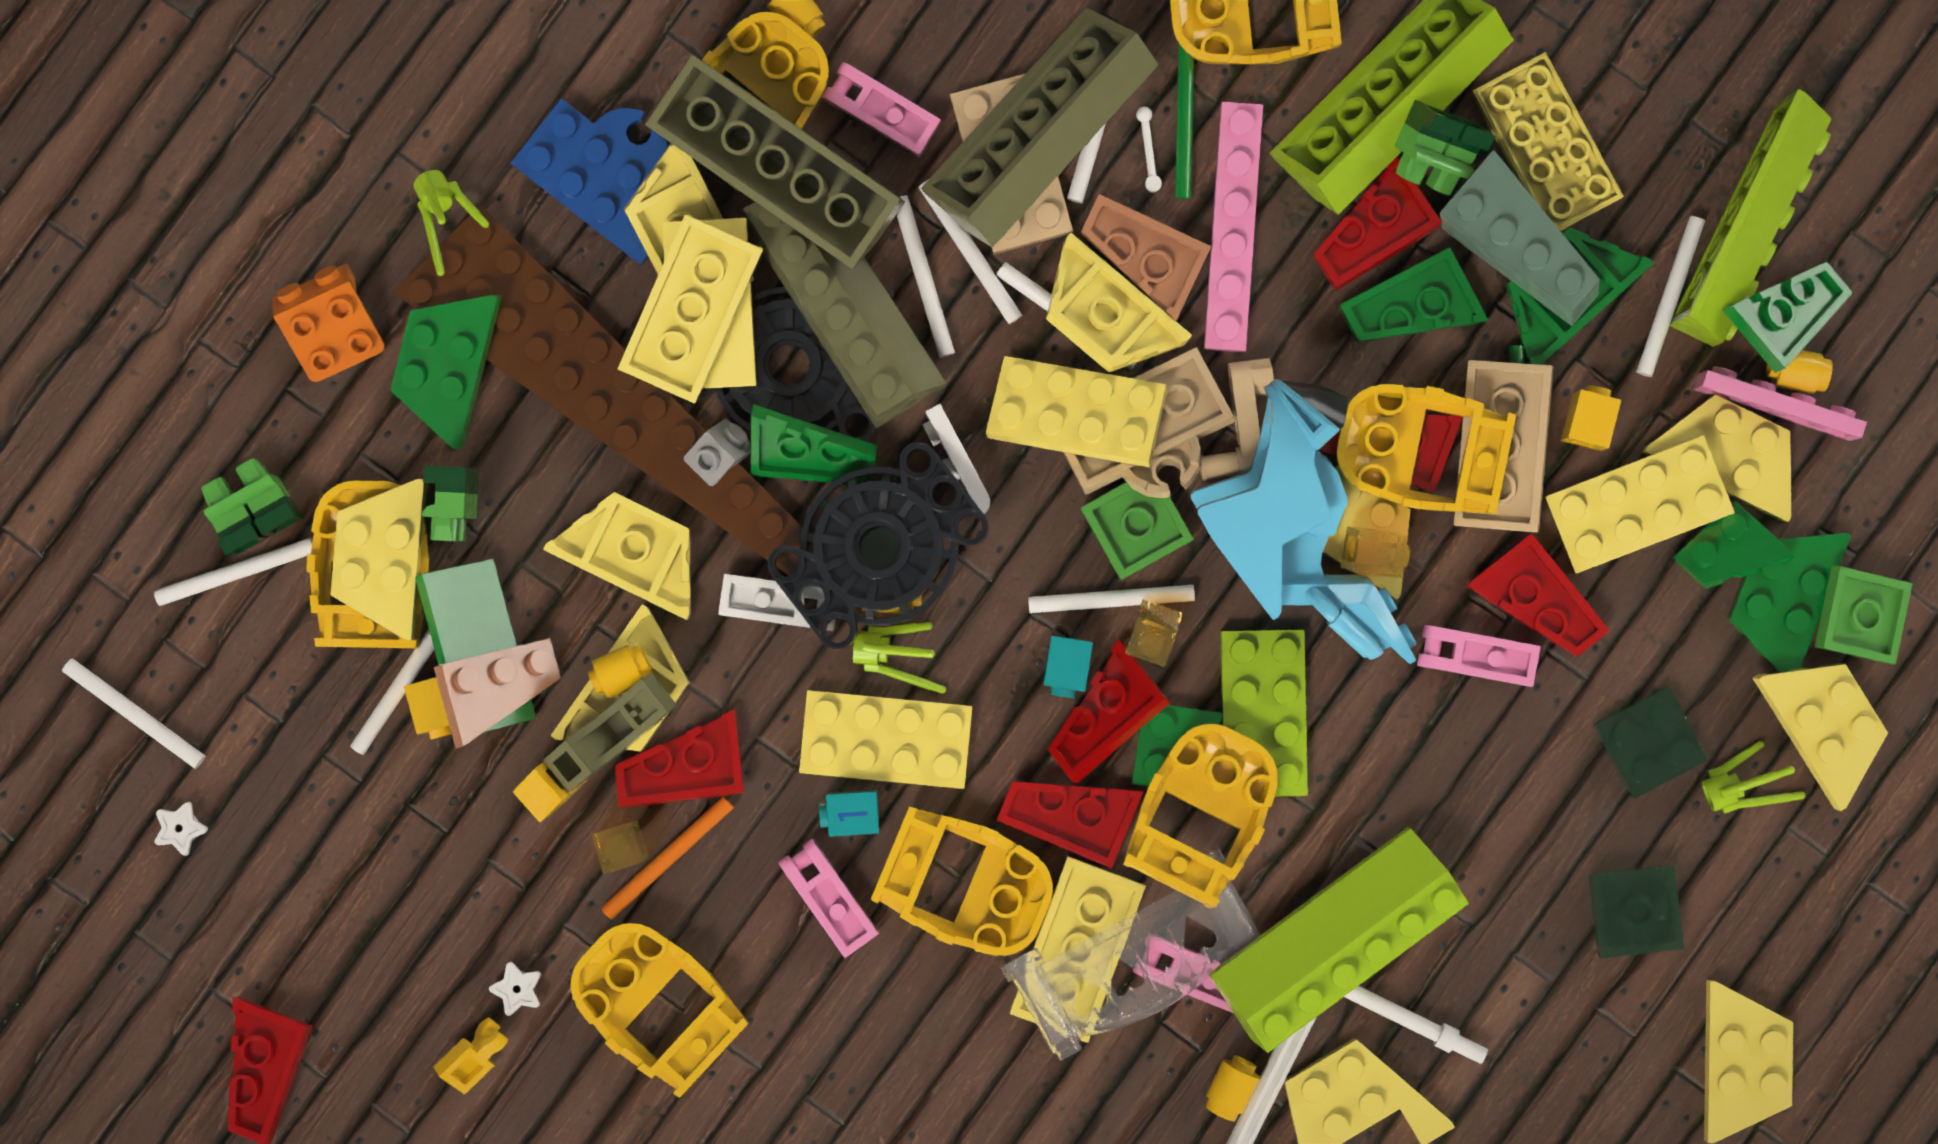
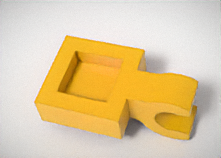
(471, 1061)

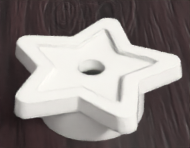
(189, 823)
(527, 983)

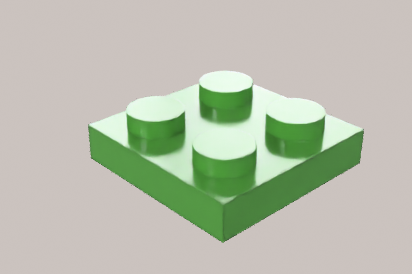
(1135, 528)
(1863, 615)

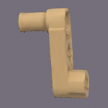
(1245, 383)

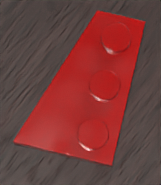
(1378, 227)
(1432, 453)
(1541, 596)
(1111, 712)
(686, 768)
(1072, 817)
(264, 1067)

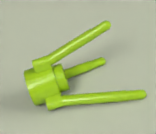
(436, 198)
(872, 648)
(1724, 790)

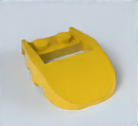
(1222, 31)
(775, 63)
(1383, 438)
(340, 623)
(1222, 777)
(1003, 899)
(623, 977)

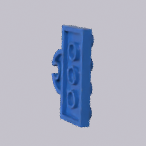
(593, 168)

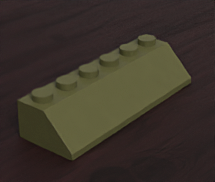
(1040, 125)
(774, 162)
(850, 318)

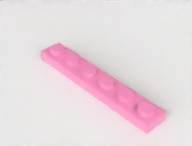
(1233, 227)

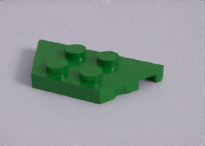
(1543, 330)
(445, 362)
(1785, 601)

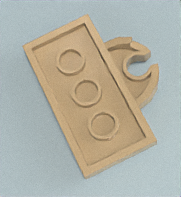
(1189, 413)

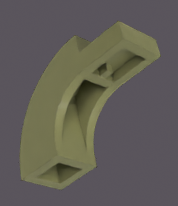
(610, 733)

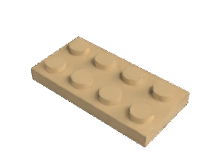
(1048, 214)
(1527, 394)

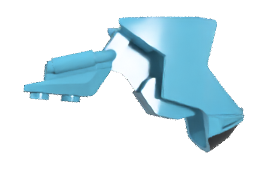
(1285, 509)

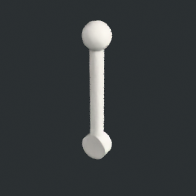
(1153, 182)

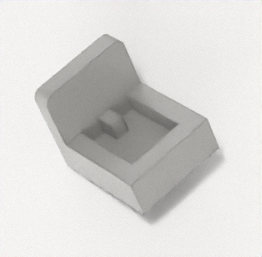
(718, 451)

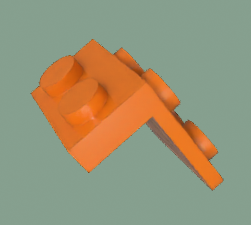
(326, 323)

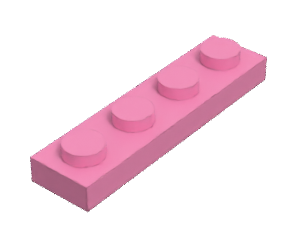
(1796, 409)

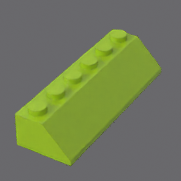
(1357, 124)
(1753, 217)
(1338, 939)

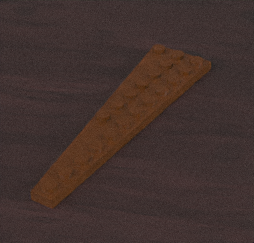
(573, 365)

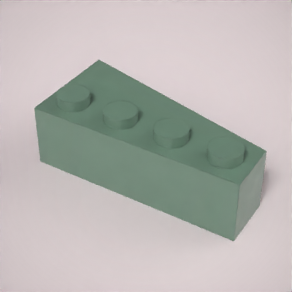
(1517, 238)

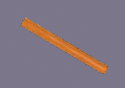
(667, 857)

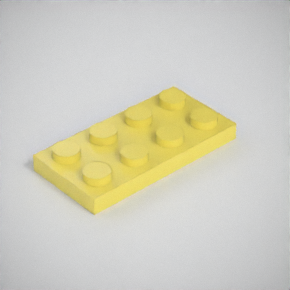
(690, 308)
(1076, 411)
(1639, 504)
(885, 739)
(1082, 906)

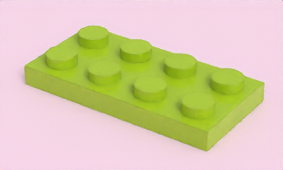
(1267, 698)

